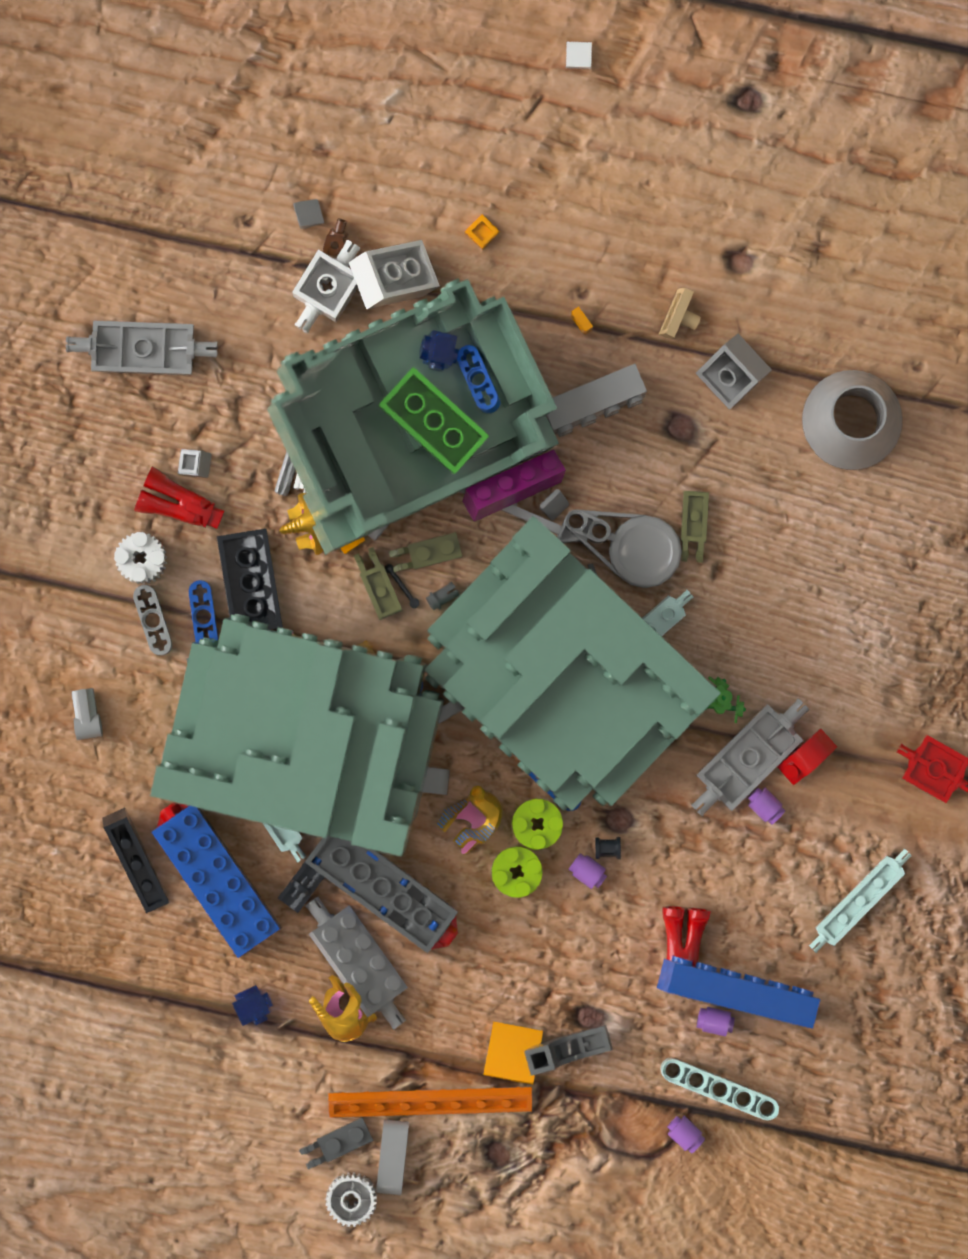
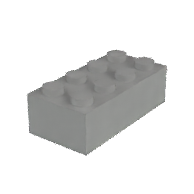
(597, 398)

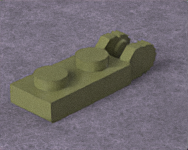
(694, 522)
(429, 552)
(378, 587)

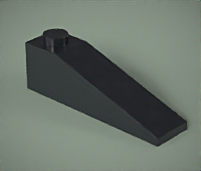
(134, 859)

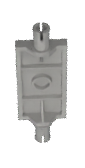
(142, 347)
(749, 757)
(358, 960)

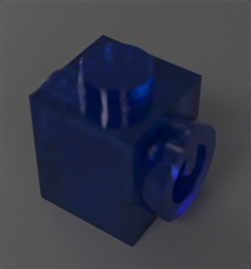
(439, 350)
(252, 1005)

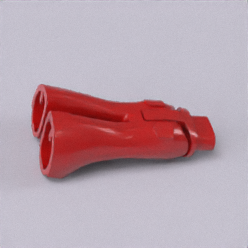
(191, 507)
(696, 924)

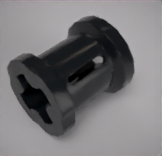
(608, 848)

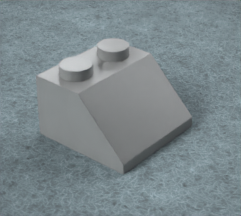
(733, 371)

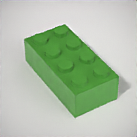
(433, 420)

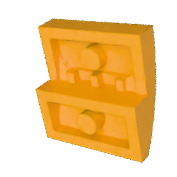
(506, 1052)

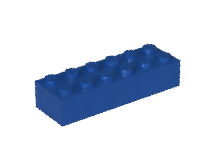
(738, 993)

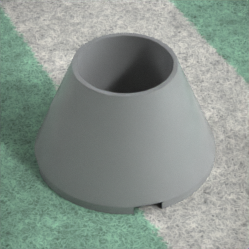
(830, 442)

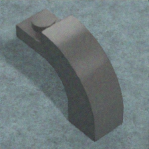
(567, 1048)

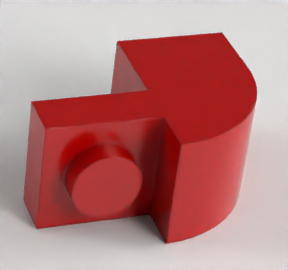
(807, 757)

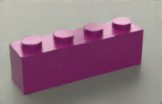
(513, 485)

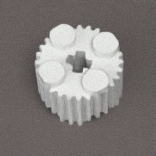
(126, 556)
(340, 1208)

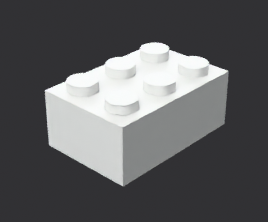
(394, 274)

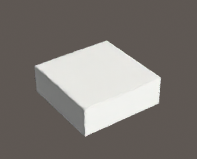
(578, 55)

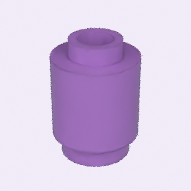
(765, 805)
(588, 871)
(715, 1021)
(685, 1134)

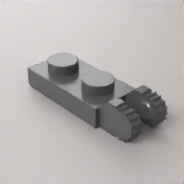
(339, 1142)

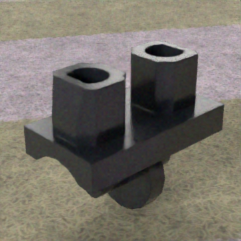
(301, 887)

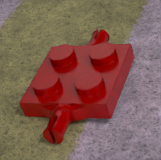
(935, 768)

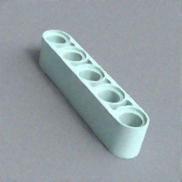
(730, 1094)

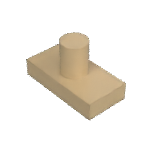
(679, 314)

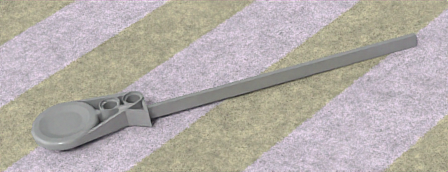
(641, 551)

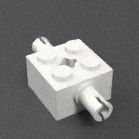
(325, 270)

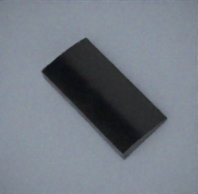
(249, 577)

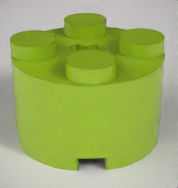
(539, 838)
(522, 885)

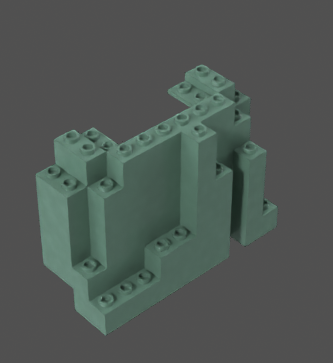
(365, 466)
(563, 671)
(302, 735)

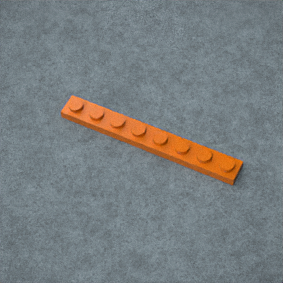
(430, 1102)

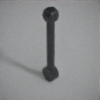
(414, 603)

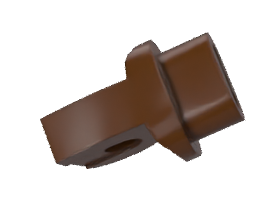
(336, 235)

